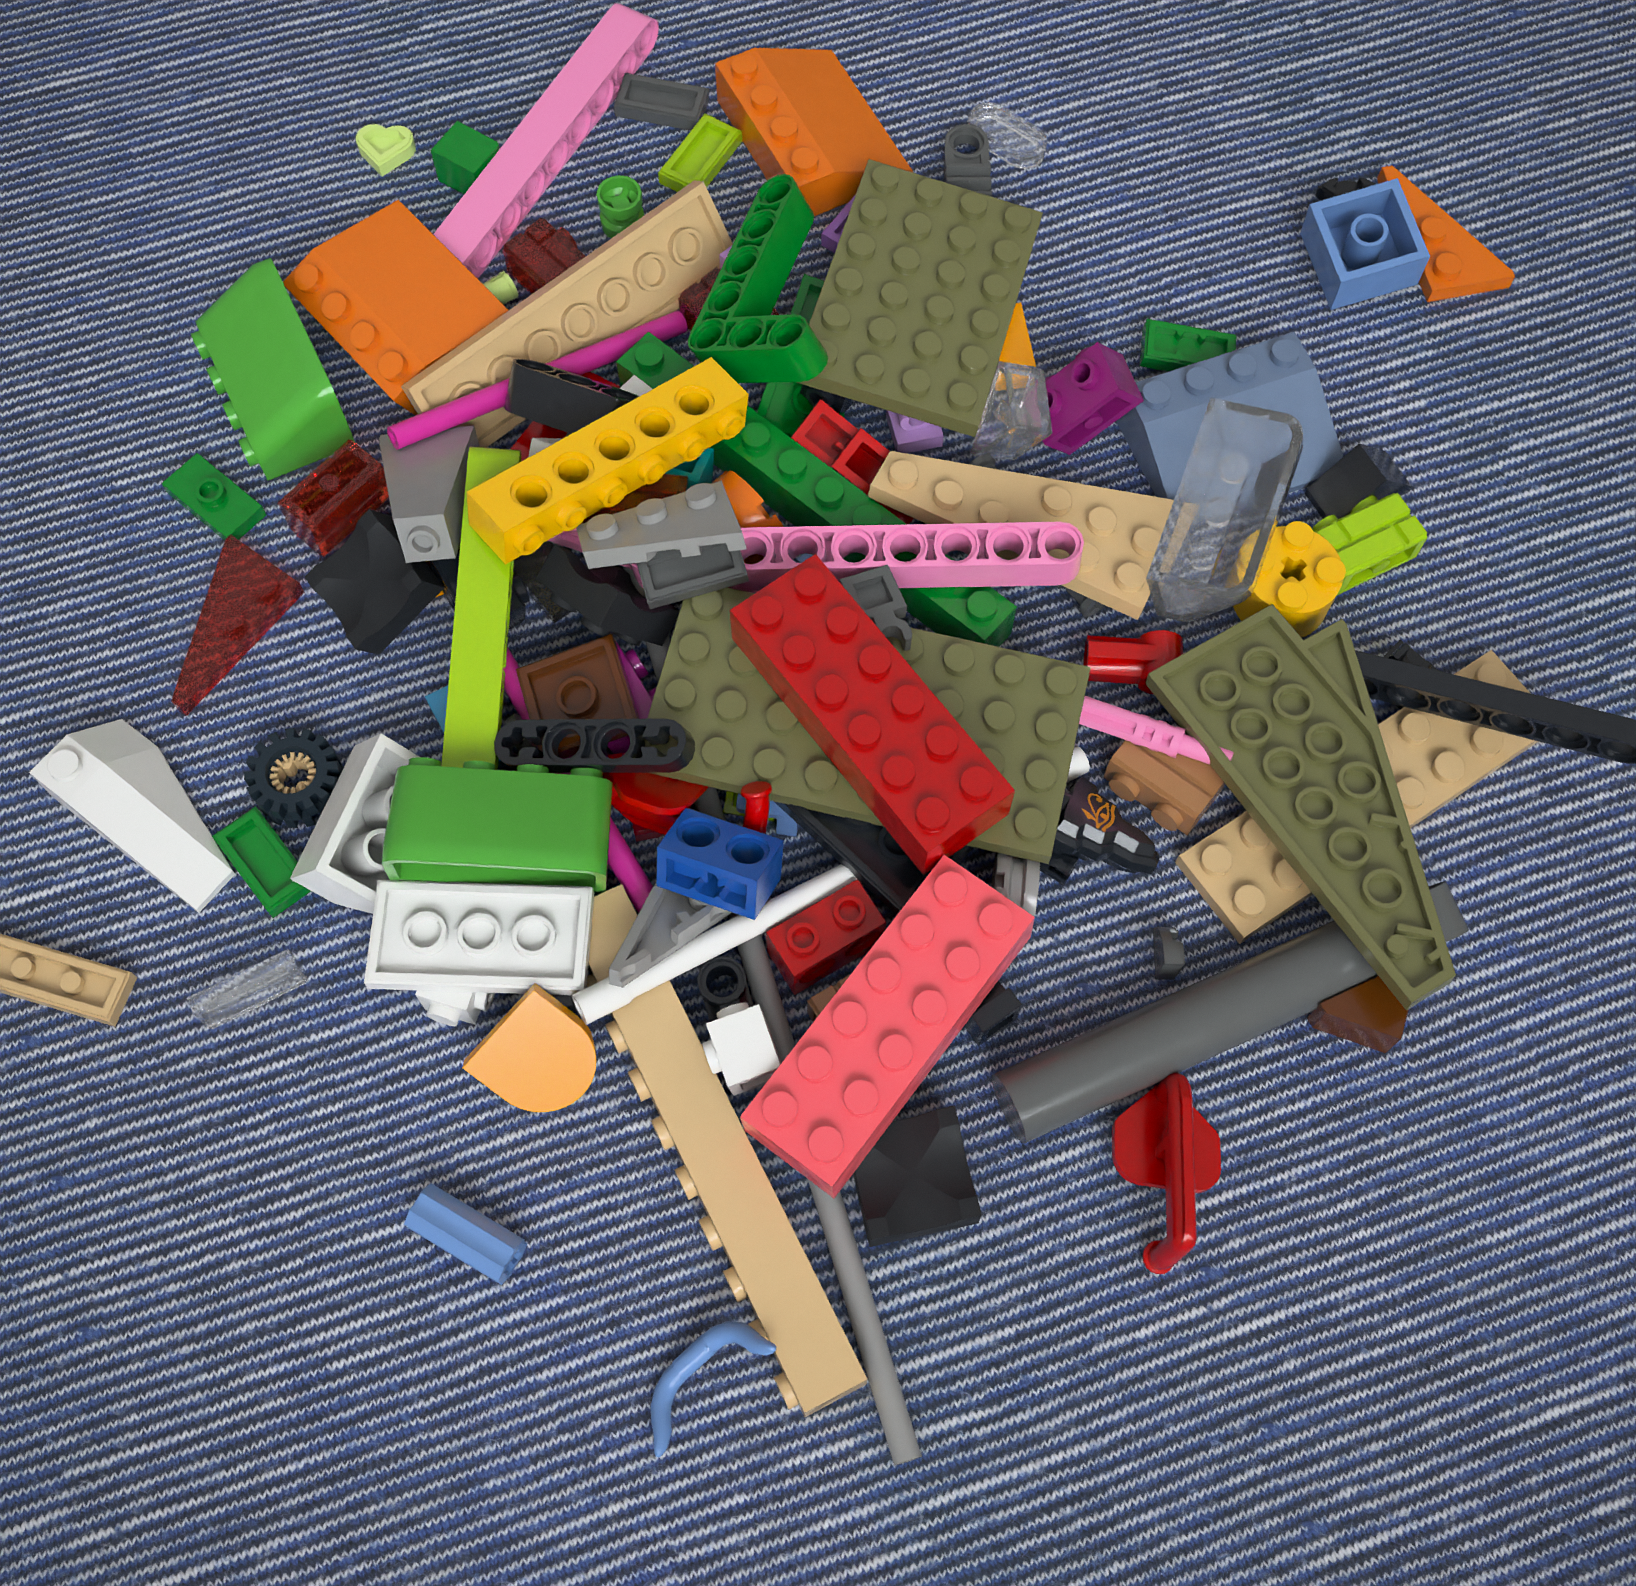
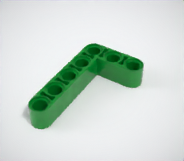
(737, 315)

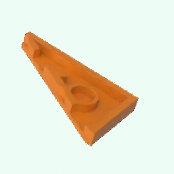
(1457, 259)

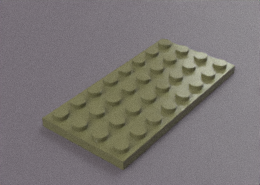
(1008, 701)

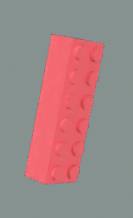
(887, 1025)

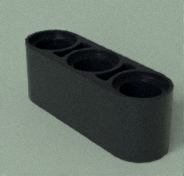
(559, 396)

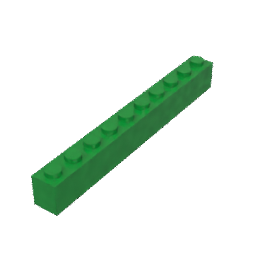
(816, 495)

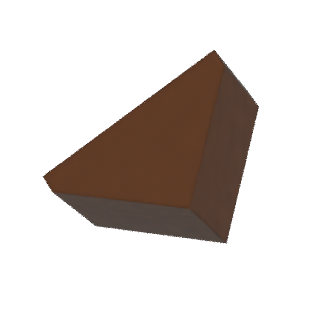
(1363, 1016)

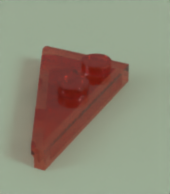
(238, 611)

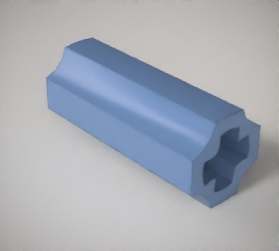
(465, 1233)

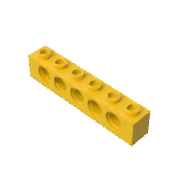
(606, 460)

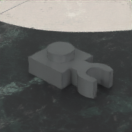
(881, 601)

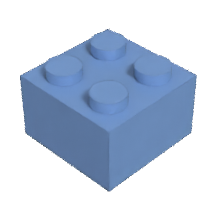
(1364, 244)

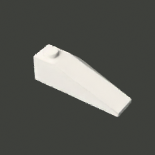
(135, 802)

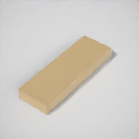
(63, 980)

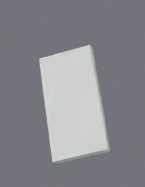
(479, 937)

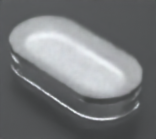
(1010, 135)

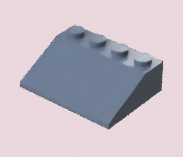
(1262, 375)

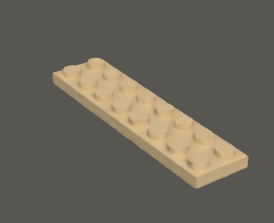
(602, 295)
(1432, 764)

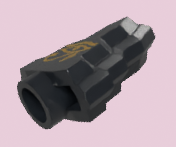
(1095, 831)

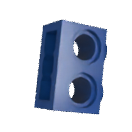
(719, 863)

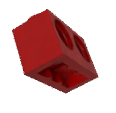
(825, 936)

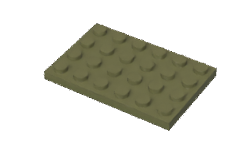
(921, 296)

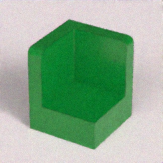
(462, 156)

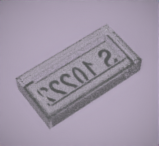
(248, 989)

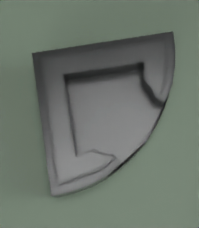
(1168, 953)

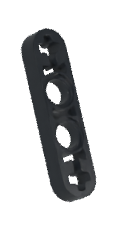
(594, 741)

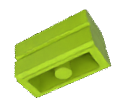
(1373, 538)

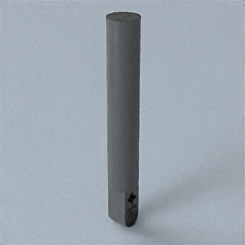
(1189, 1026)

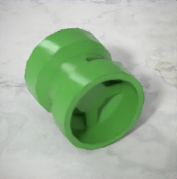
(619, 204)

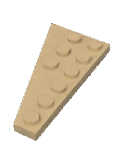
(1116, 525)

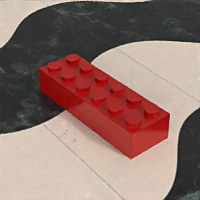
(871, 713)

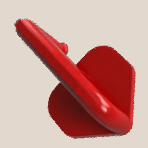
(659, 800)
(1172, 1148)

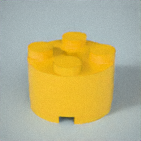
(1297, 577)

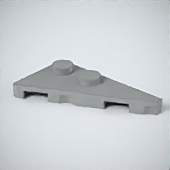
(659, 930)

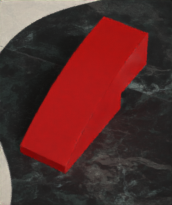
(844, 448)

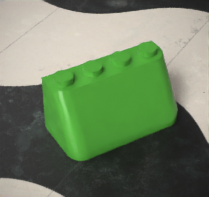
(270, 374)
(498, 825)

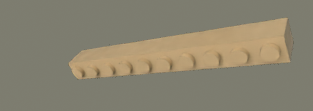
(727, 1178)

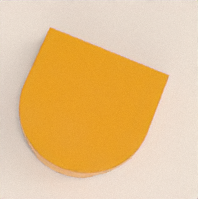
(536, 1055)

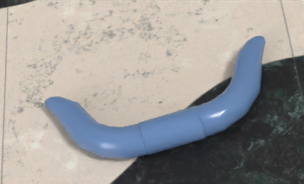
(688, 1363)

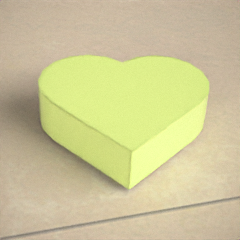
(385, 147)

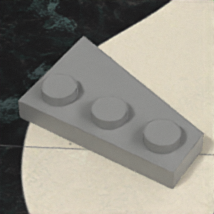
(675, 522)

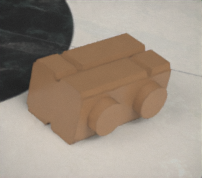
(1172, 788)

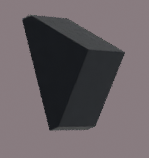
(1355, 477)

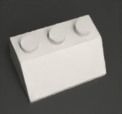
(347, 842)

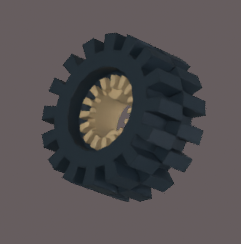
(283, 760)

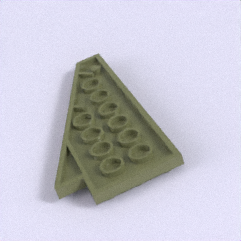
(1315, 782)

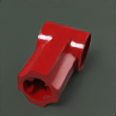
(1130, 658)

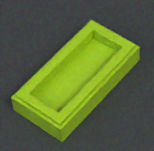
(700, 154)

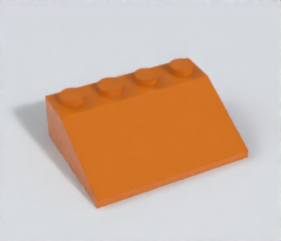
(804, 121)
(392, 296)

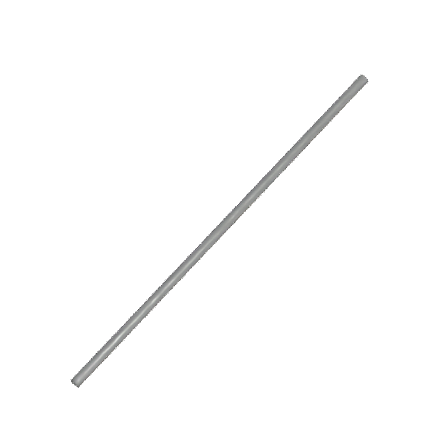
(831, 1212)

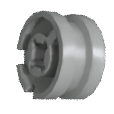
(1017, 880)

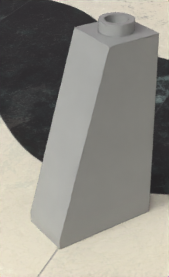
(428, 492)

